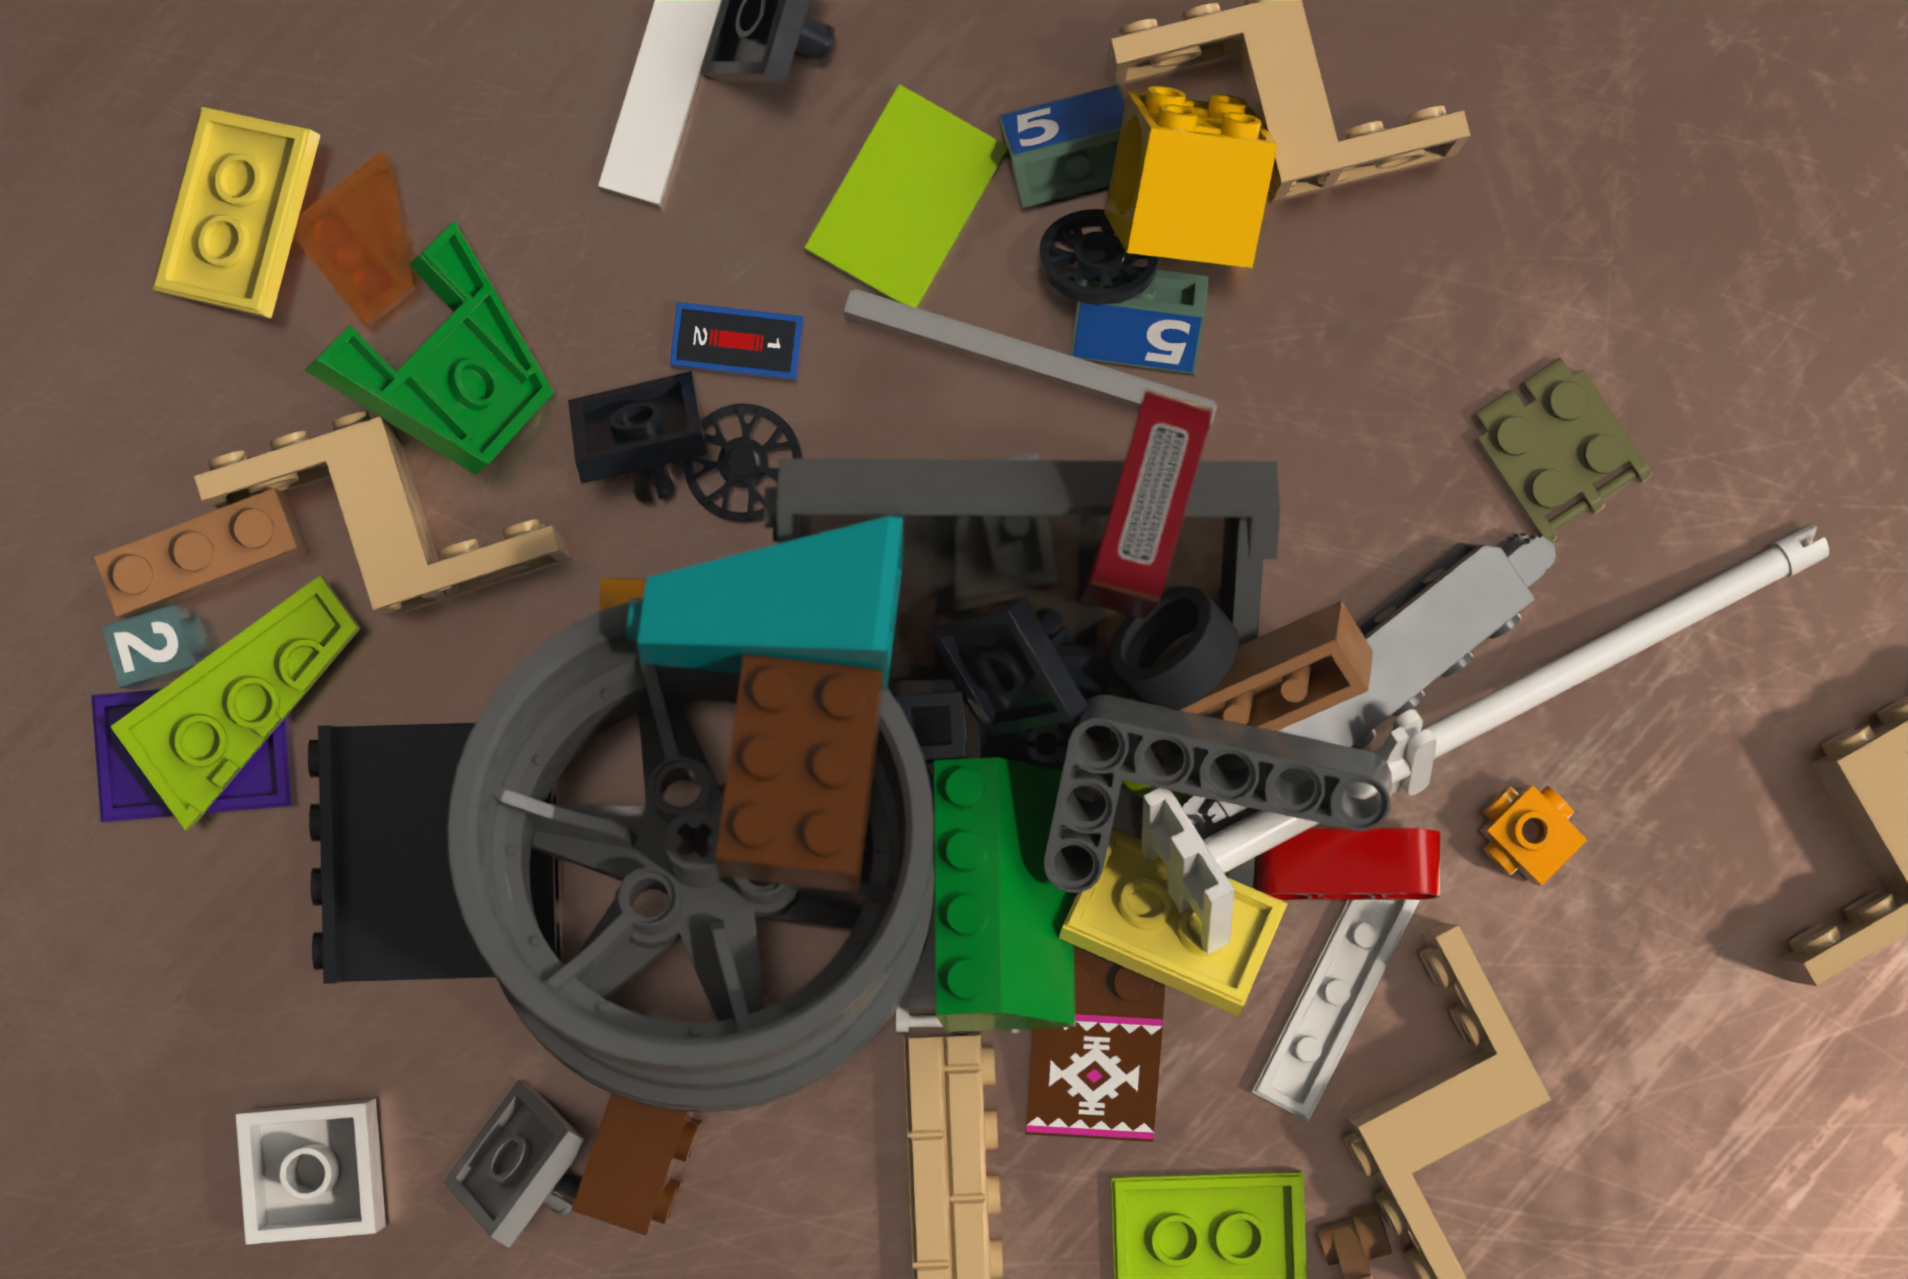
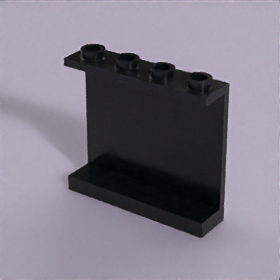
(387, 857)

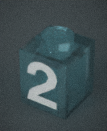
(155, 646)

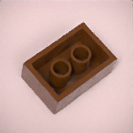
(800, 773)
(633, 1164)

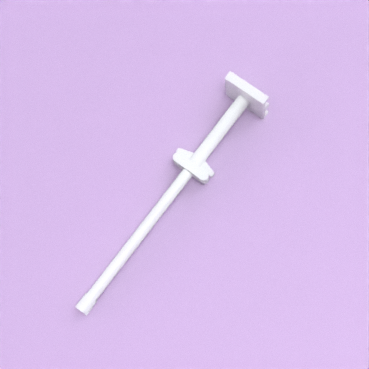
(1199, 865)

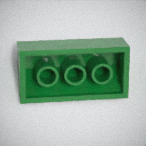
(994, 902)

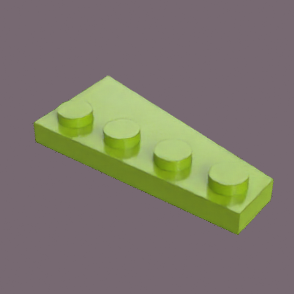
(226, 706)

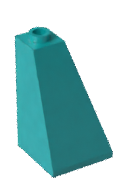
(795, 600)

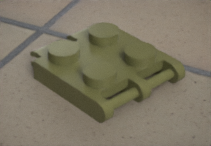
(1557, 446)

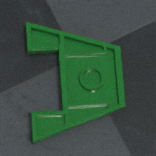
(467, 380)

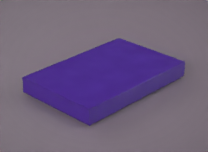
(129, 794)

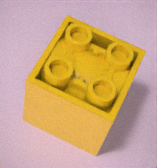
(1190, 177)

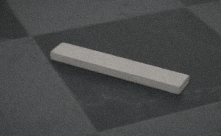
(1006, 352)

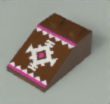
(1106, 1069)

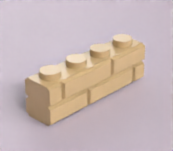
(949, 1157)

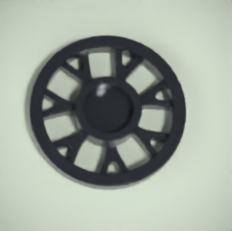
(1095, 257)
(740, 461)

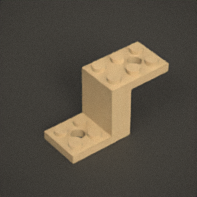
(1285, 93)
(382, 513)
(1869, 786)
(1445, 1106)

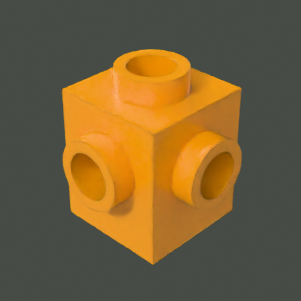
(1554, 835)

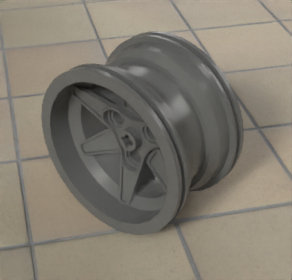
(752, 1054)

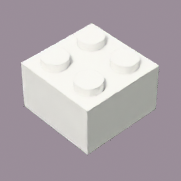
(310, 1171)

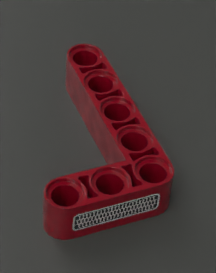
(1148, 505)

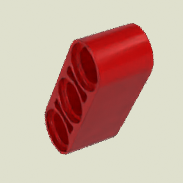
(1352, 865)

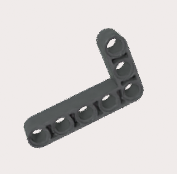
(1199, 775)

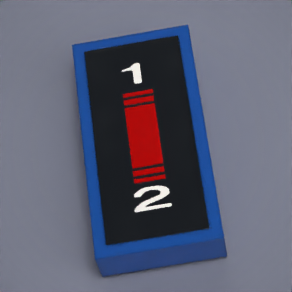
(736, 341)

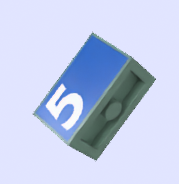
(1064, 144)
(1148, 331)

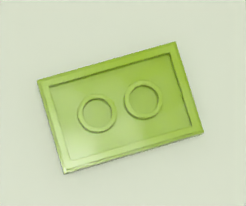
(906, 198)
(1209, 1226)

